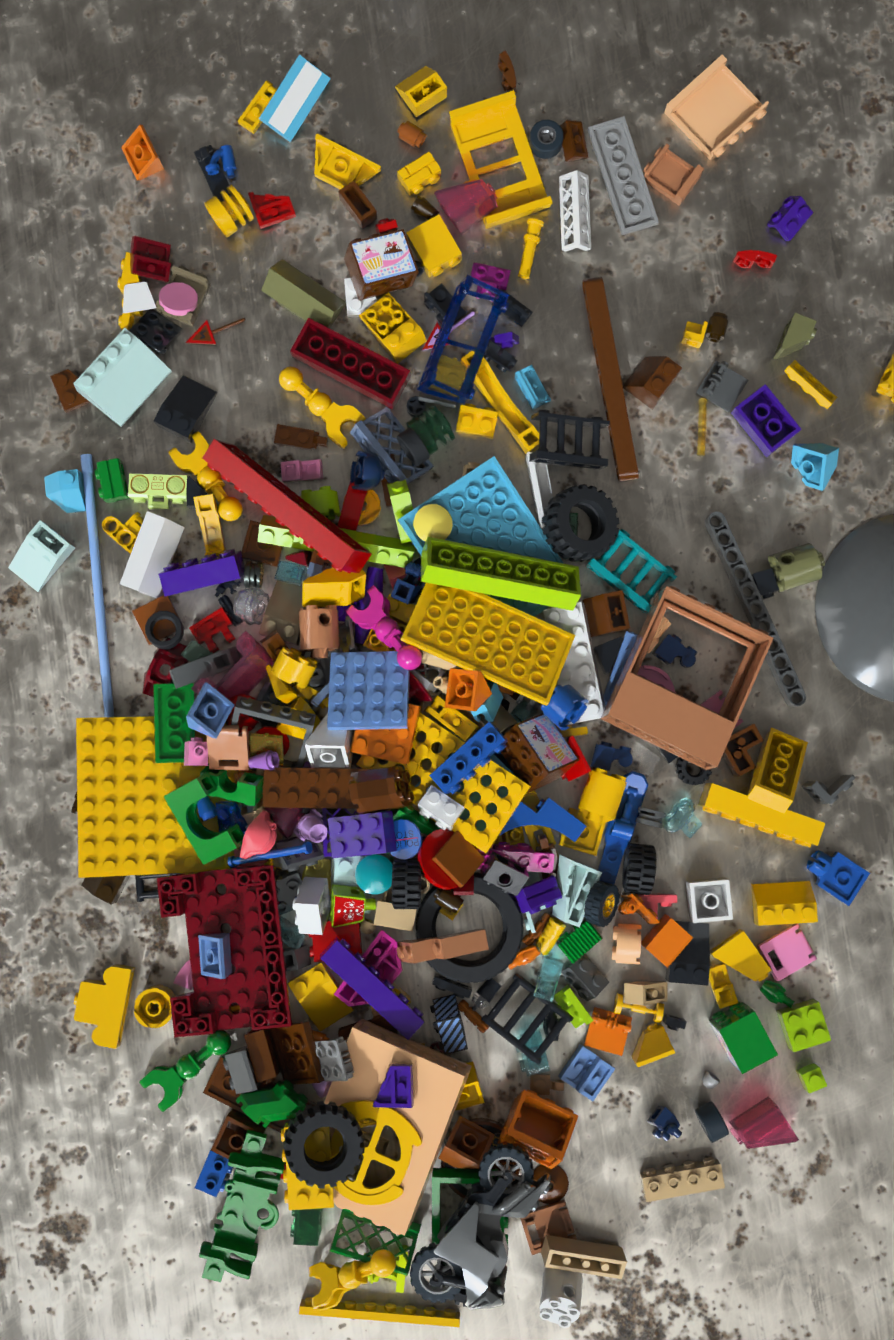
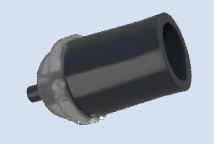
(485, 994)

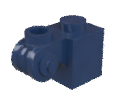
(407, 588)
(672, 647)
(605, 755)

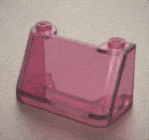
(245, 673)

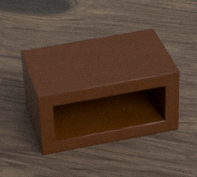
(358, 204)

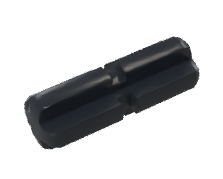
(227, 605)

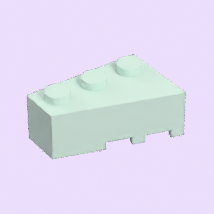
(575, 884)

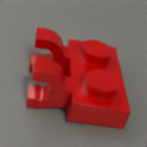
(211, 626)

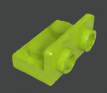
(568, 1001)

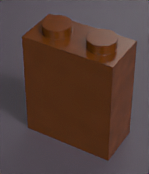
(262, 1055)

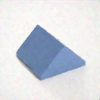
(209, 711)
(215, 955)

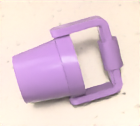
(311, 827)

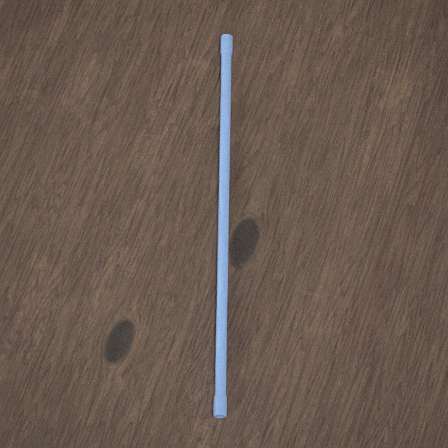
(87, 470)

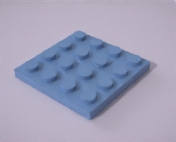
(367, 691)

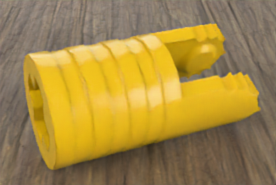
(550, 935)

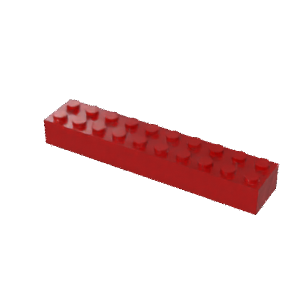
(287, 507)

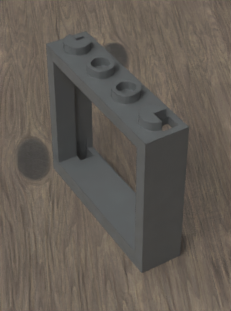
(278, 714)

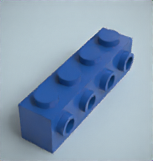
(468, 758)

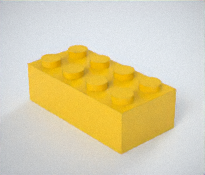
(777, 770)

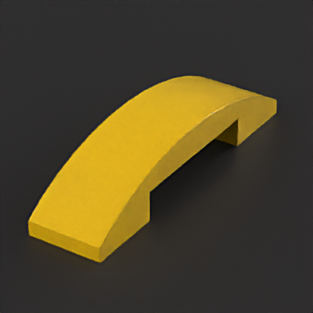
(210, 524)

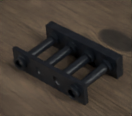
(560, 457)

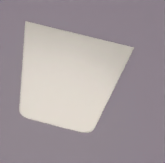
(137, 297)

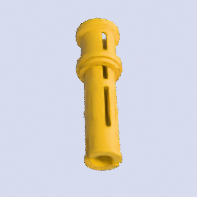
(531, 240)

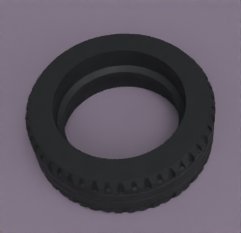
(499, 958)

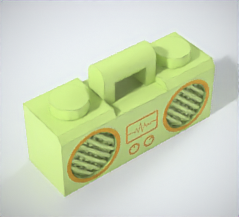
(151, 486)

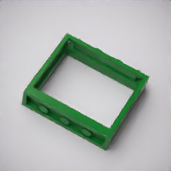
(452, 1176)

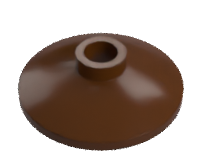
(559, 1180)

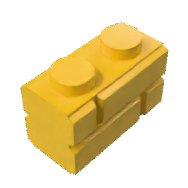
(419, 174)

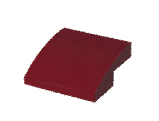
(150, 259)

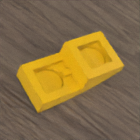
(722, 986)

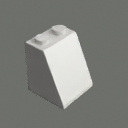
(329, 747)

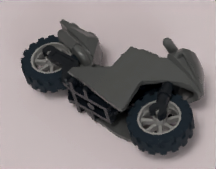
(473, 1235)

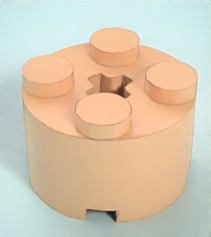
(628, 943)

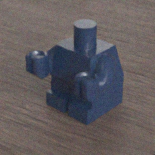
(665, 1122)

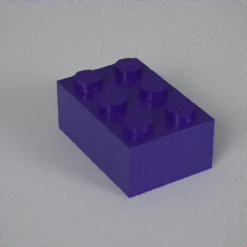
(765, 420)
(362, 834)

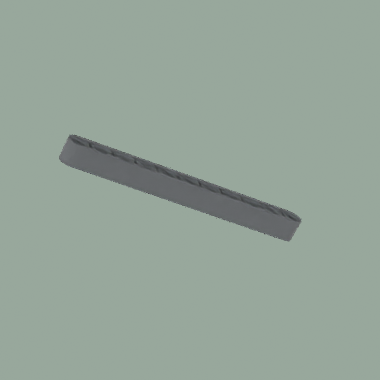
(754, 599)

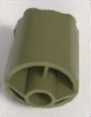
(796, 566)

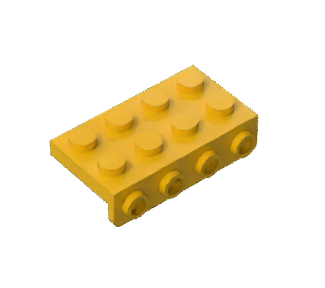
(299, 1194)

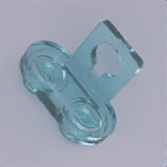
(680, 816)

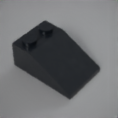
(185, 408)
(693, 962)

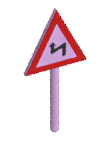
(432, 338)

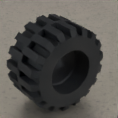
(639, 868)
(406, 884)

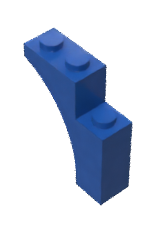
(548, 815)

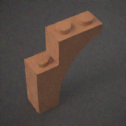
(442, 946)

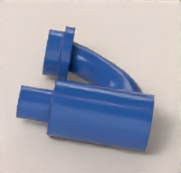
(228, 161)

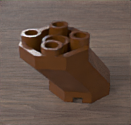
(380, 789)

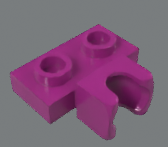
(490, 275)

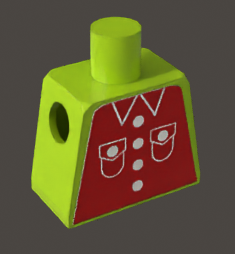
(348, 905)

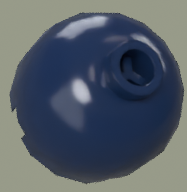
(367, 468)

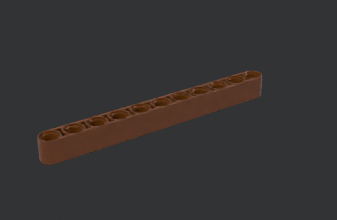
(610, 379)

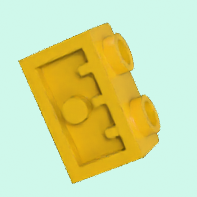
(477, 421)

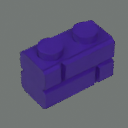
(539, 894)

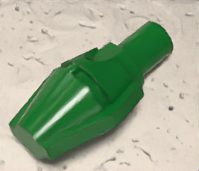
(776, 993)

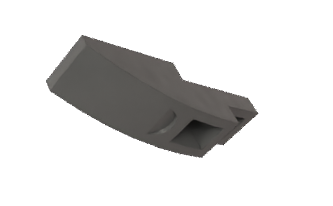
(205, 667)

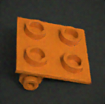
(633, 904)
(608, 1031)

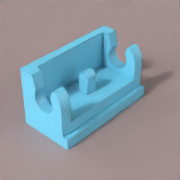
(532, 387)
(491, 705)

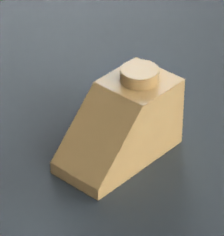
(645, 992)

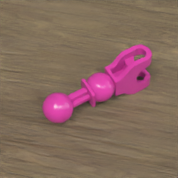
(386, 629)

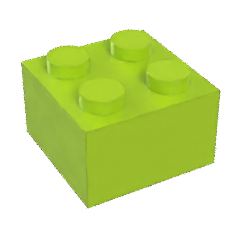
(803, 1025)

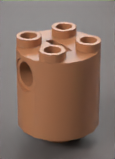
(319, 630)

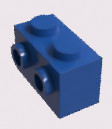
(213, 1174)

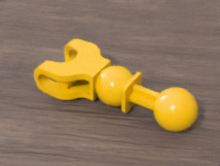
(321, 405)
(208, 479)
(340, 1280)

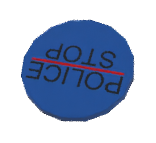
(407, 839)

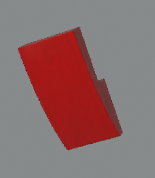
(385, 225)
(748, 257)

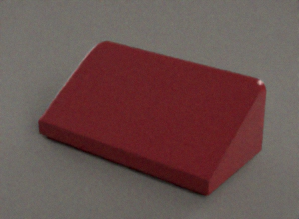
(301, 557)

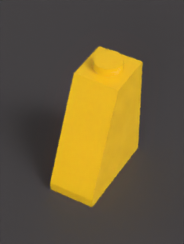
(742, 956)

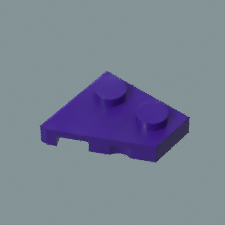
(397, 1088)

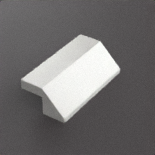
(151, 553)

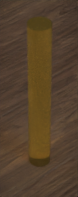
(702, 427)

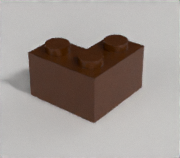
(736, 749)

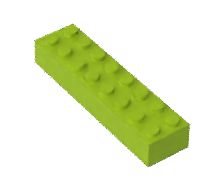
(500, 573)

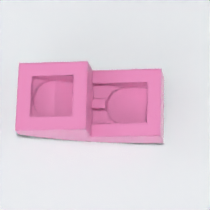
(301, 470)

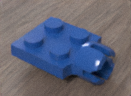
(837, 875)

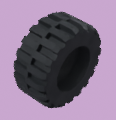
(602, 519)
(336, 1168)

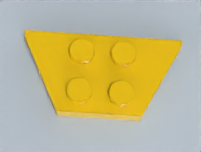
(340, 165)

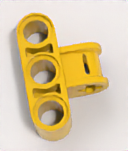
(129, 528)

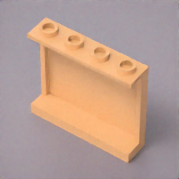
(715, 109)

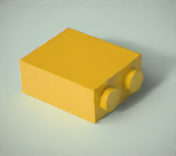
(434, 246)

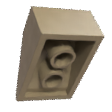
(283, 612)

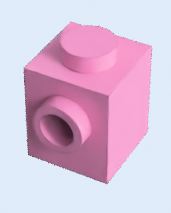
(196, 752)

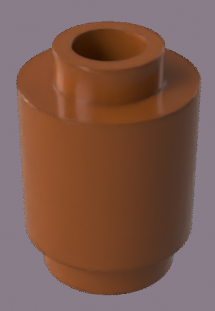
(412, 134)

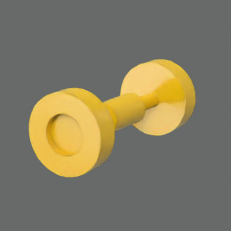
(658, 1012)

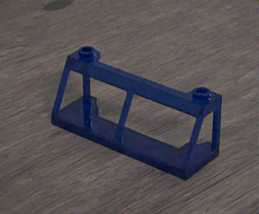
(429, 374)

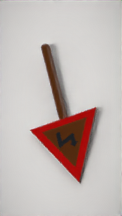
(205, 335)

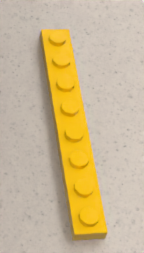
(388, 1313)

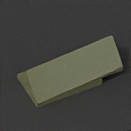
(302, 294)

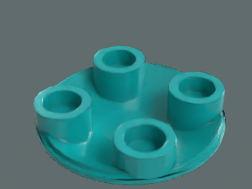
(374, 874)

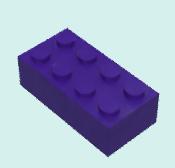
(202, 573)

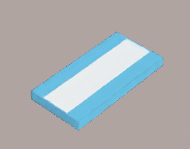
(294, 98)

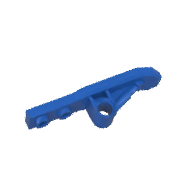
(620, 831)

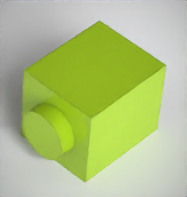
(811, 1078)

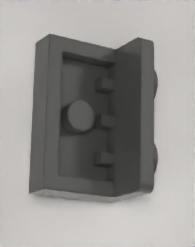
(585, 978)

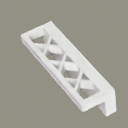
(578, 209)
(540, 487)

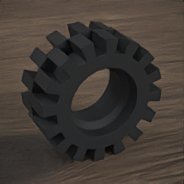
(688, 778)

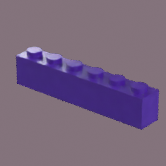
(372, 988)

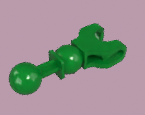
(186, 1068)

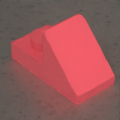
(651, 901)

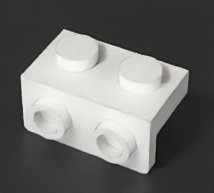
(440, 808)

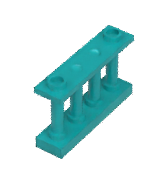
(613, 578)

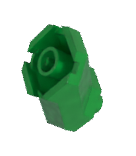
(272, 1103)

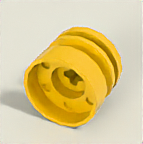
(229, 210)

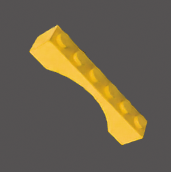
(509, 414)

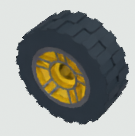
(601, 903)

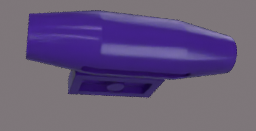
(374, 577)

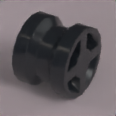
(416, 404)

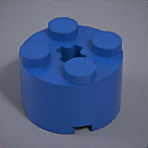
(565, 706)

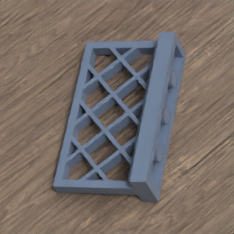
(369, 443)

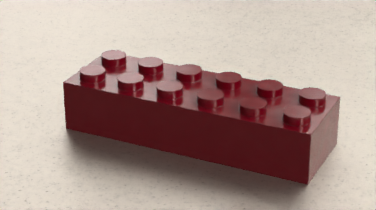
(350, 363)

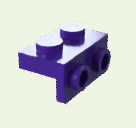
(790, 217)

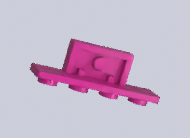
(523, 855)

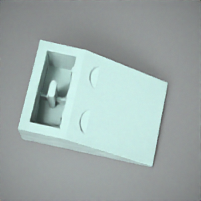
(40, 555)

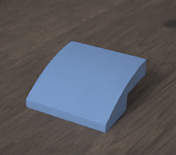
(586, 1072)

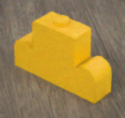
(105, 1004)

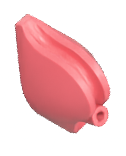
(259, 836)

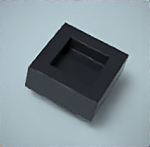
(674, 1022)

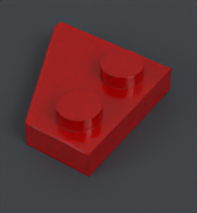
(271, 209)

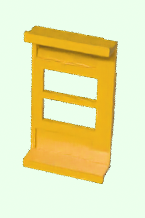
(490, 123)

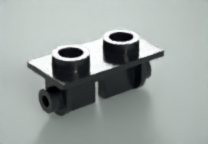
(516, 311)
(503, 361)

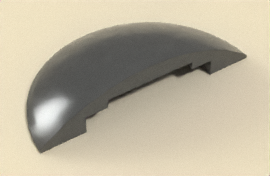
(858, 607)

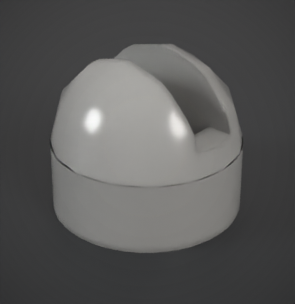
(710, 1080)

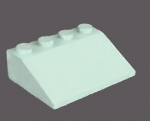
(122, 377)

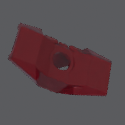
(163, 656)

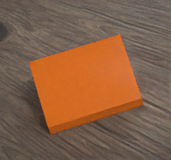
(141, 154)
(466, 690)
(666, 940)

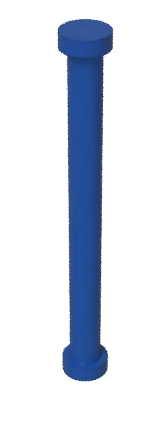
(306, 848)

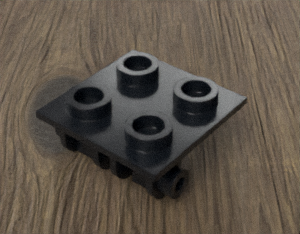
(155, 330)

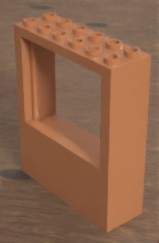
(670, 718)

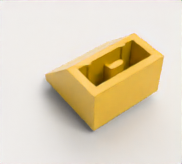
(422, 90)

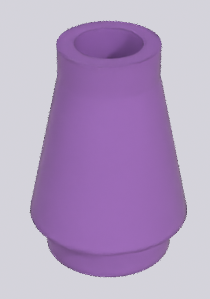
(268, 760)

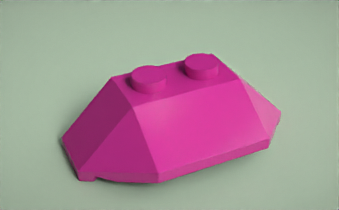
(381, 955)

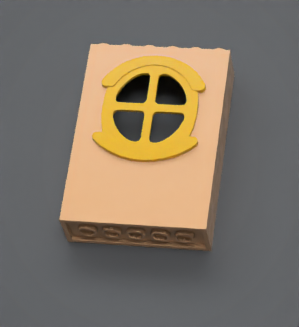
(420, 1129)

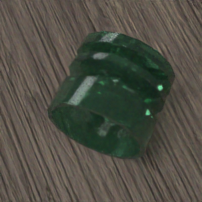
(432, 429)

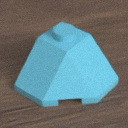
(815, 463)
(66, 490)

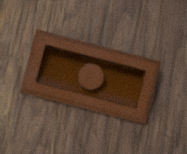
(573, 141)

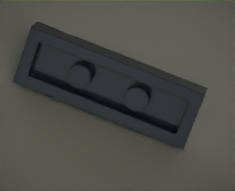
(216, 182)

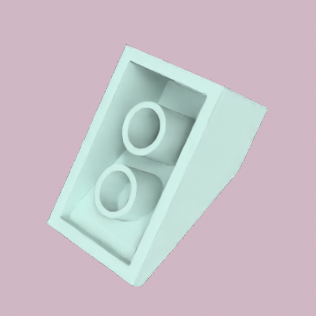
(343, 872)

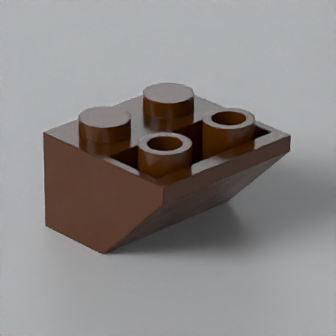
(606, 613)

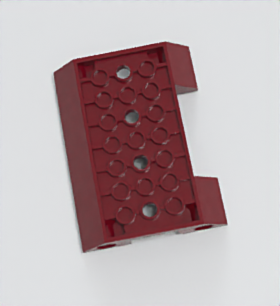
(254, 943)

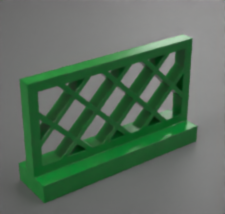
(412, 1233)

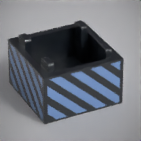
(449, 1024)

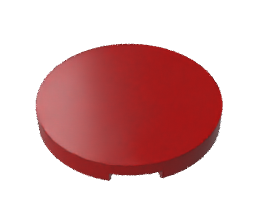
(430, 846)

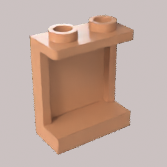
(671, 175)

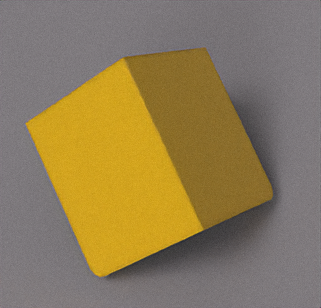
(694, 334)

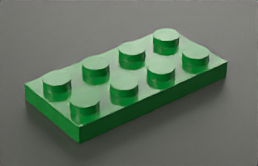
(170, 721)

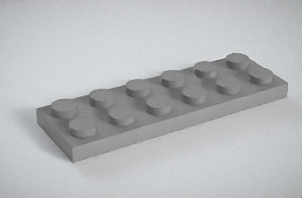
(623, 175)

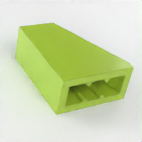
(401, 505)

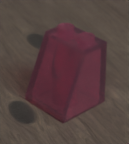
(467, 203)
(762, 1126)

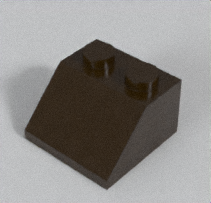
(106, 888)

